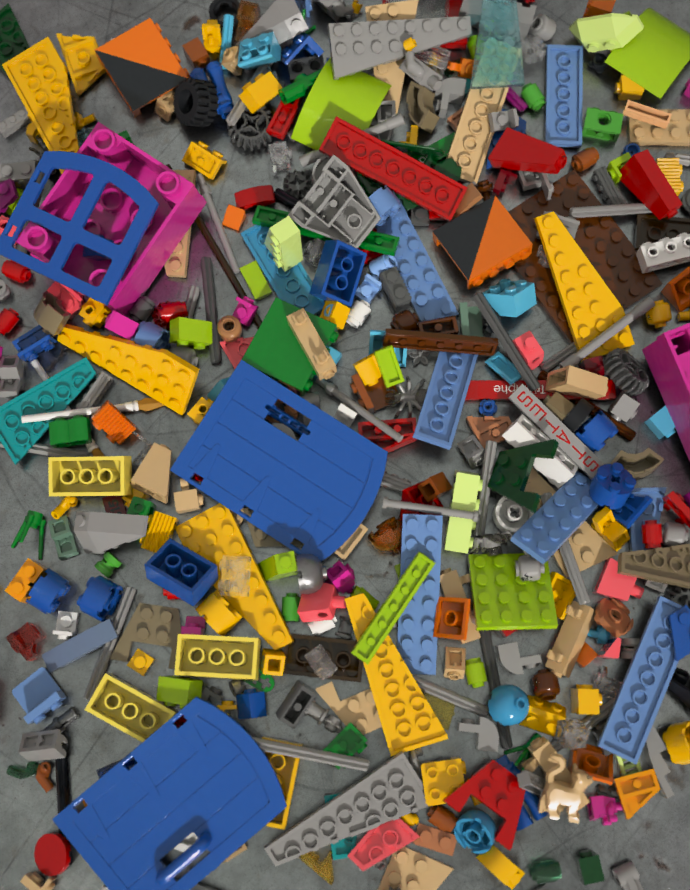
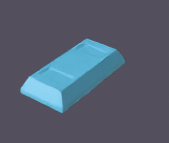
(503, 367)

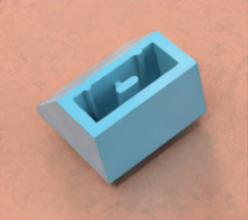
(259, 51)
(511, 297)

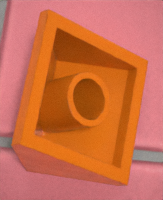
(678, 290)
(452, 618)
(593, 762)

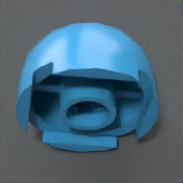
(508, 705)
(475, 831)

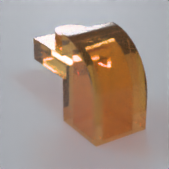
(247, 16)

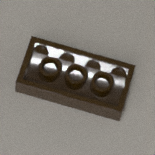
(337, 648)

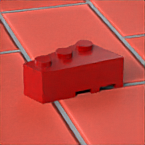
(403, 426)

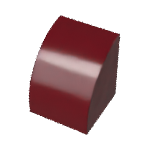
(593, 365)

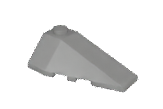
(281, 18)
(108, 530)

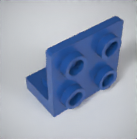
(300, 41)

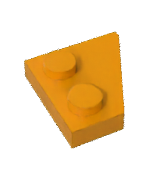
(636, 790)

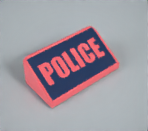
(611, 649)

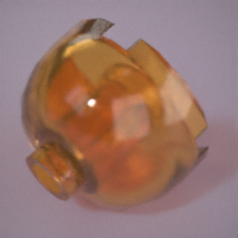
(387, 536)

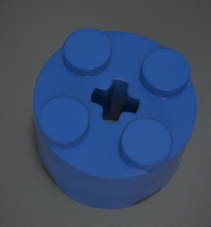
(596, 431)
(611, 486)
(48, 591)
(100, 598)

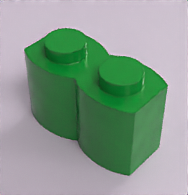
(70, 432)

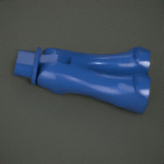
(215, 74)
(531, 799)

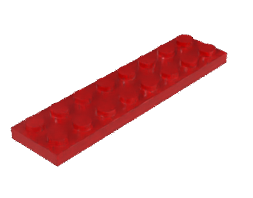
(393, 168)

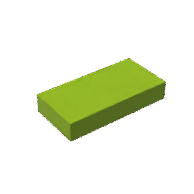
(255, 280)
(388, 366)

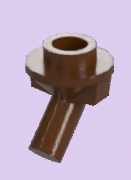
(484, 187)

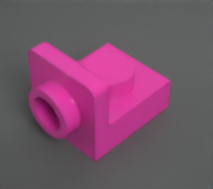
(245, 310)
(194, 625)

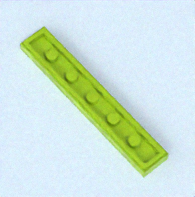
(392, 607)

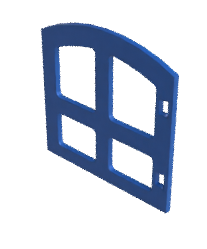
(73, 231)

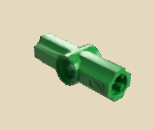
(300, 87)

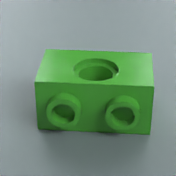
(593, 129)

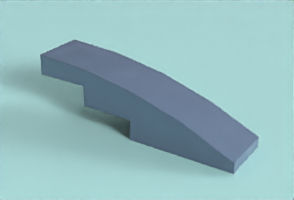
(80, 645)

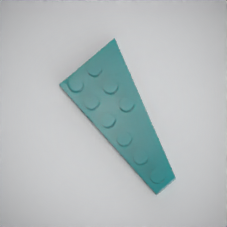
(49, 396)

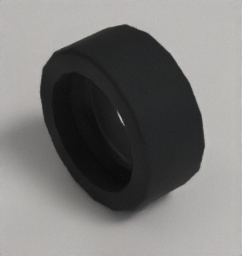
(216, 5)
(578, 415)

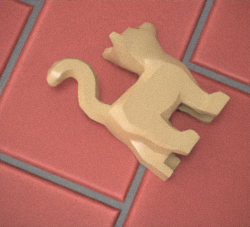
(562, 793)

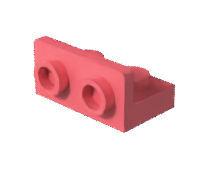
(71, 300)

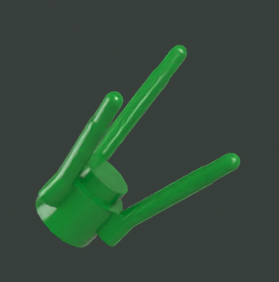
(32, 521)

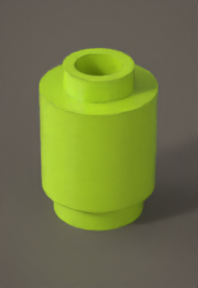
(475, 672)

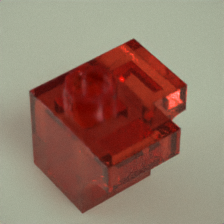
(26, 641)

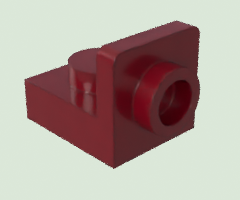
(504, 177)

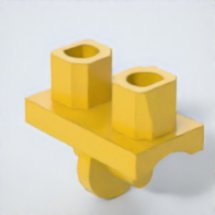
(212, 36)

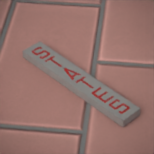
(555, 429)

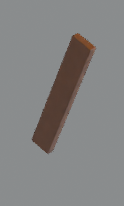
(440, 342)

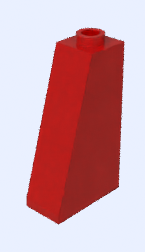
(526, 153)
(650, 185)

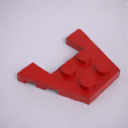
(499, 792)

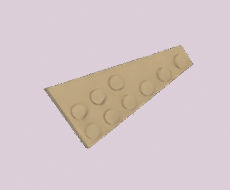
(390, 72)
(413, 871)

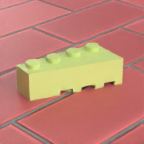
(284, 243)
(463, 497)

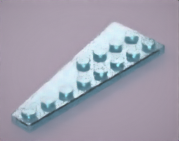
(498, 47)

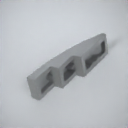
(652, 750)

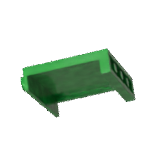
(278, 351)

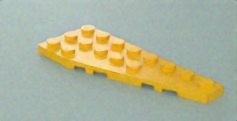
(45, 92)
(583, 293)
(145, 368)
(218, 534)

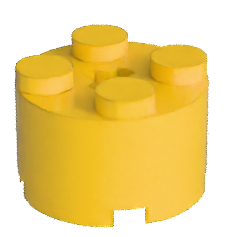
(219, 613)
(678, 742)

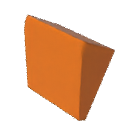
(234, 217)
(586, 655)

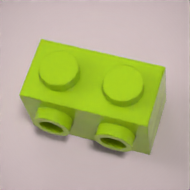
(190, 332)
(178, 690)

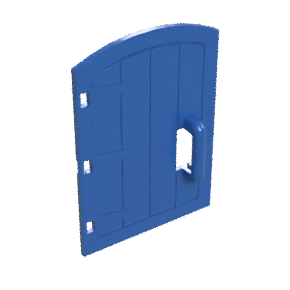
(296, 488)
(185, 781)

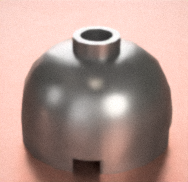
(310, 573)

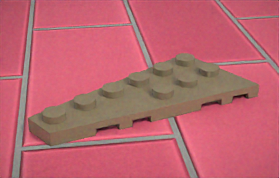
(661, 565)

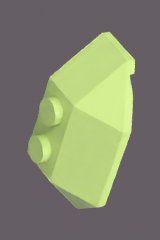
(606, 31)

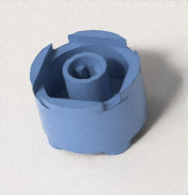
(385, 204)
(152, 335)

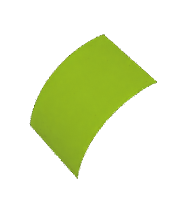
(654, 54)
(349, 98)

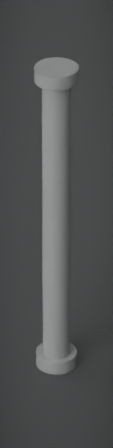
(430, 509)

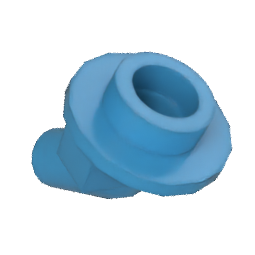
(600, 634)

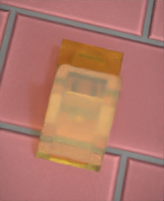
(322, 868)

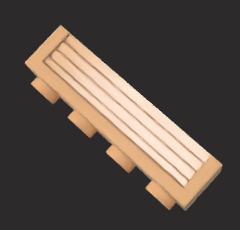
(647, 114)

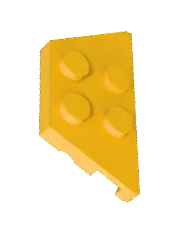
(81, 60)

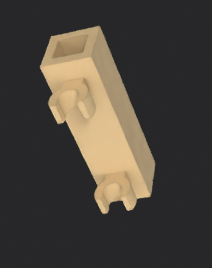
(312, 344)
(452, 586)
(570, 639)
(541, 751)

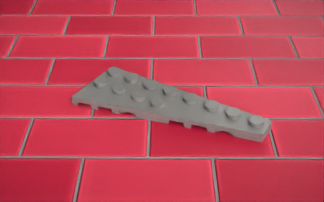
(373, 43)
(373, 800)

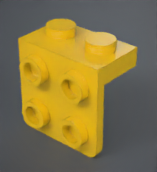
(441, 779)

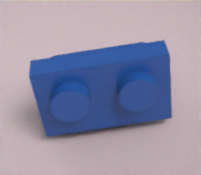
(33, 343)

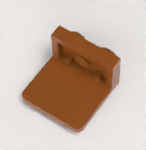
(371, 397)

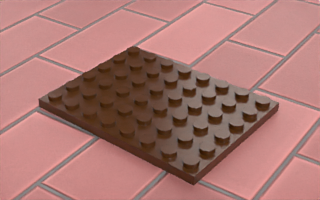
(599, 240)

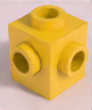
(94, 313)

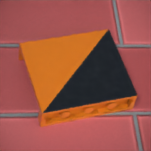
(141, 65)
(483, 241)

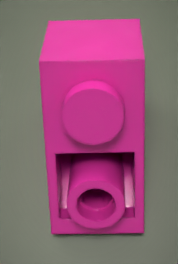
(121, 325)

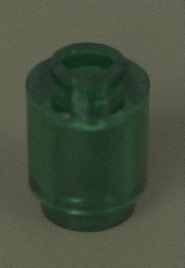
(546, 871)

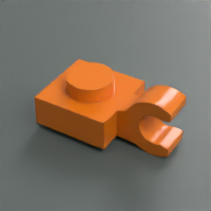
(464, 67)

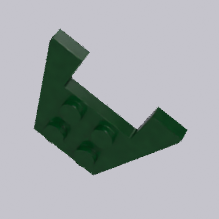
(513, 471)

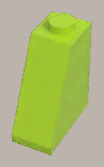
(279, 566)

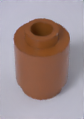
(585, 159)
(442, 818)

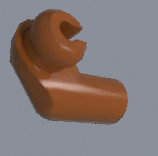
(42, 776)

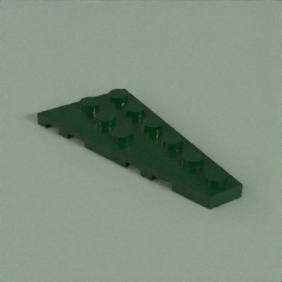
(11, 37)

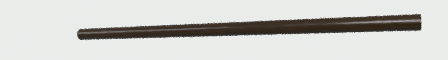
(224, 264)

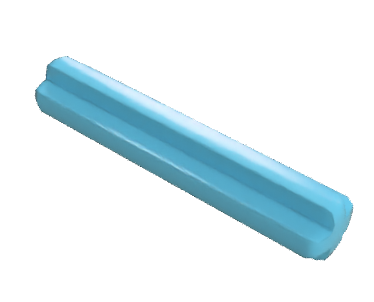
(227, 32)

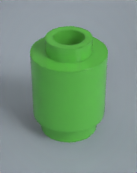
(533, 96)
(290, 606)

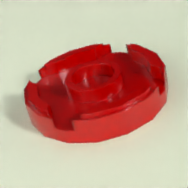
(52, 854)

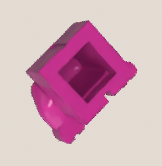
(341, 577)
(602, 807)

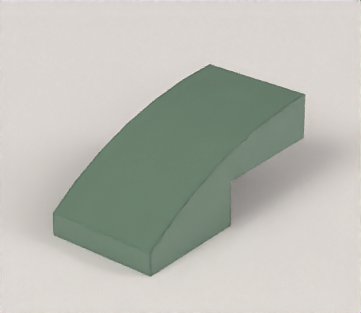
(64, 537)

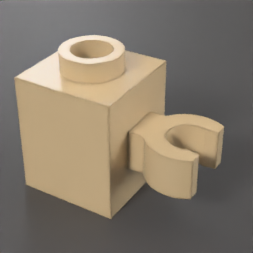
(187, 500)

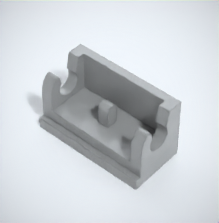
(42, 745)

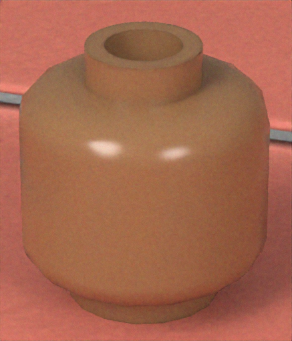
(229, 328)

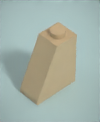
(577, 383)
(154, 473)

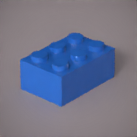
(338, 272)
(181, 572)

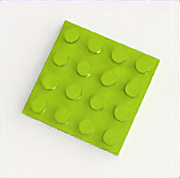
(504, 600)

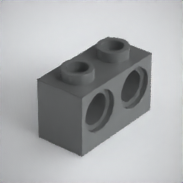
(304, 65)

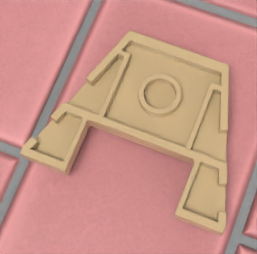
(357, 709)

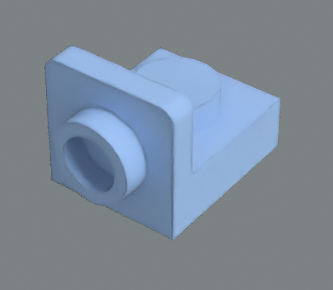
(369, 288)

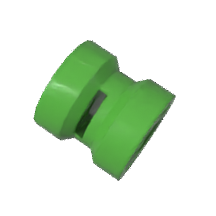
(108, 564)

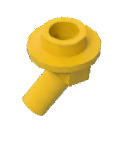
(81, 122)

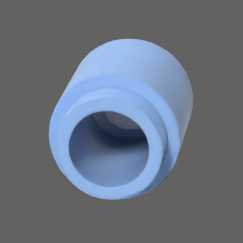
(382, 264)

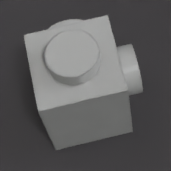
(624, 407)

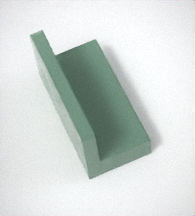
(470, 320)

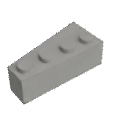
(473, 9)

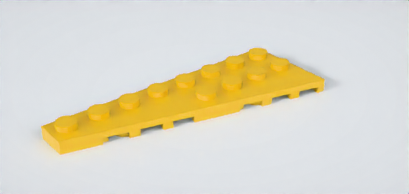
(400, 703)

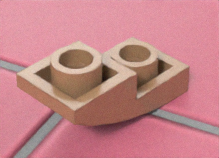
(470, 198)

